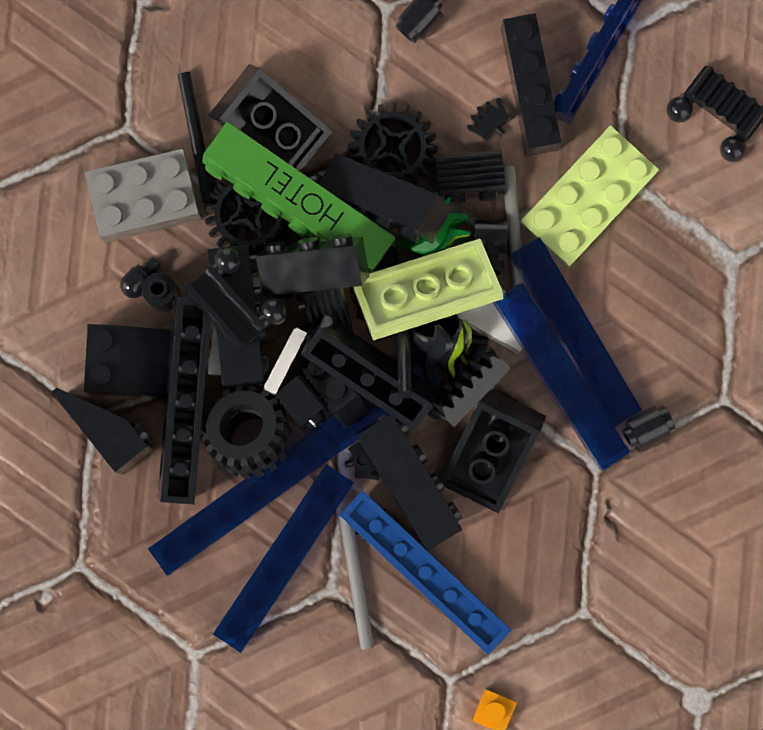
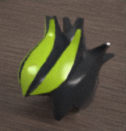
(441, 344)

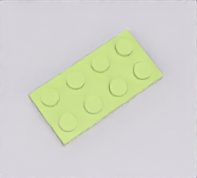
(589, 196)
(428, 289)

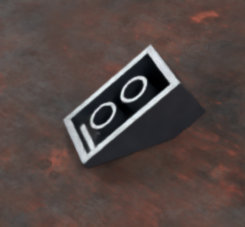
(271, 117)
(126, 361)
(114, 437)
(492, 450)

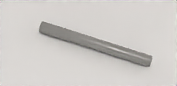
(513, 220)
(356, 585)

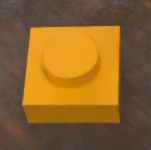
(494, 710)

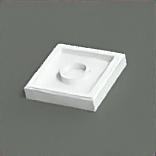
(284, 361)

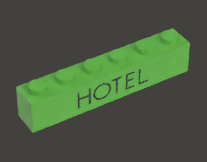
(290, 193)

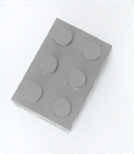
(143, 195)

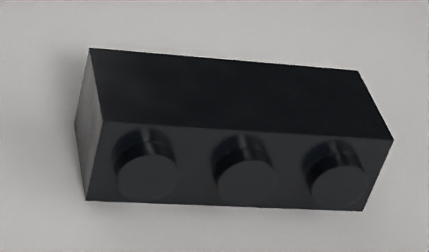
(312, 265)

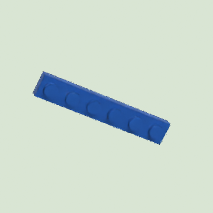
(425, 572)

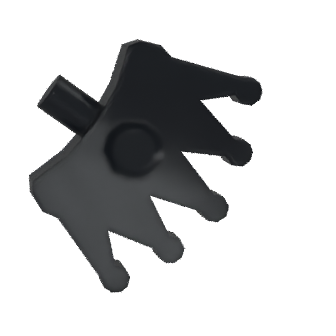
(490, 121)
(361, 462)

